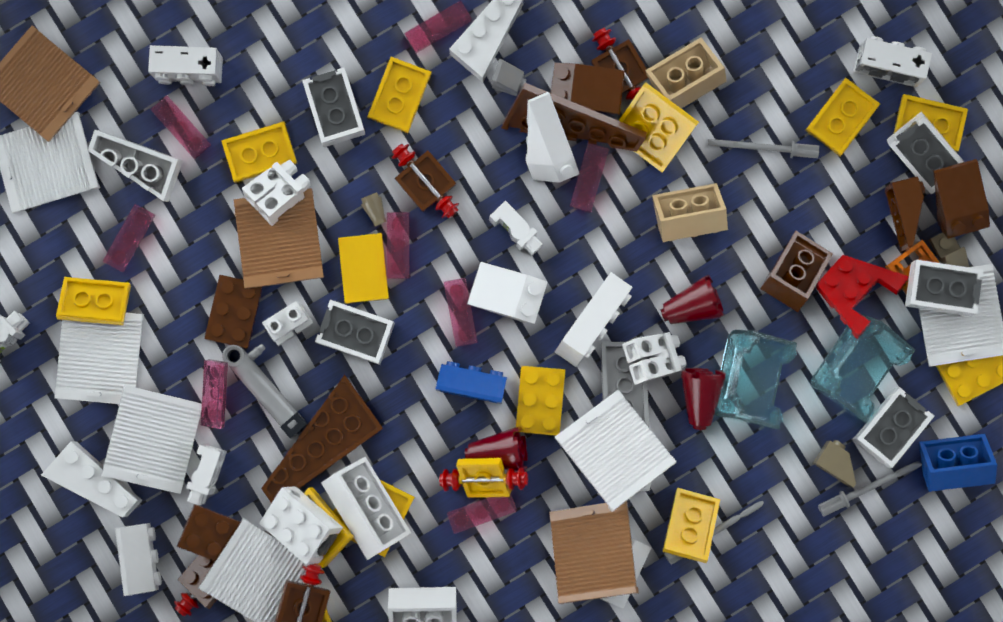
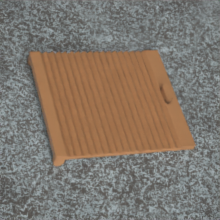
(42, 83)
(279, 249)
(592, 553)

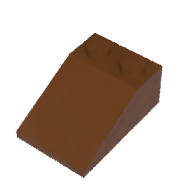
(589, 86)
(961, 199)
(905, 205)
(796, 271)

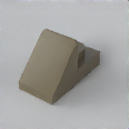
(949, 251)

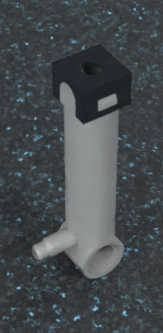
(264, 390)

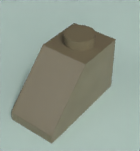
(836, 462)

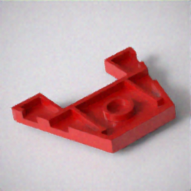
(849, 283)

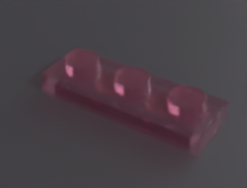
(438, 26)
(180, 127)
(589, 177)
(129, 238)
(398, 245)
(460, 312)
(214, 393)
(480, 512)

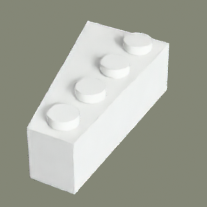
(485, 36)
(145, 166)
(593, 320)
(82, 475)

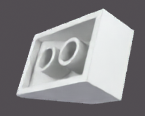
(507, 293)

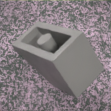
(508, 78)

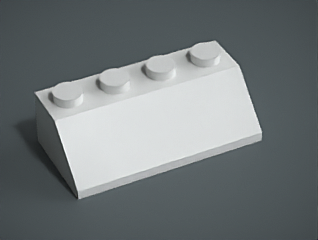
(366, 507)

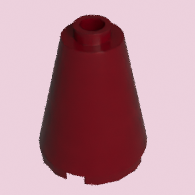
(694, 303)
(702, 395)
(505, 445)

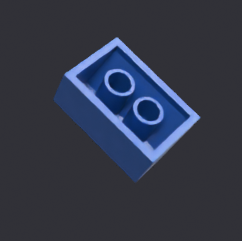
(471, 382)
(957, 462)

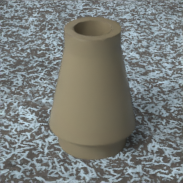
(374, 208)

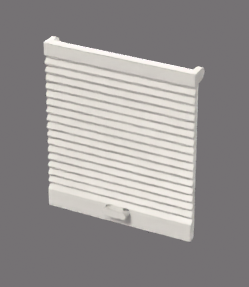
(46, 169)
(976, 335)
(98, 359)
(152, 439)
(615, 450)
(252, 573)

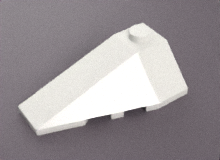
(547, 147)

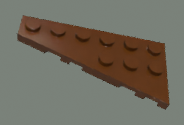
(576, 121)
(331, 434)

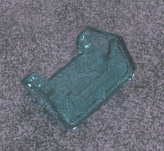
(859, 365)
(752, 377)

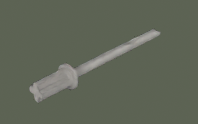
(795, 149)
(843, 500)
(674, 558)

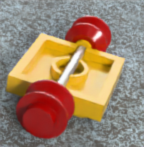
(483, 478)

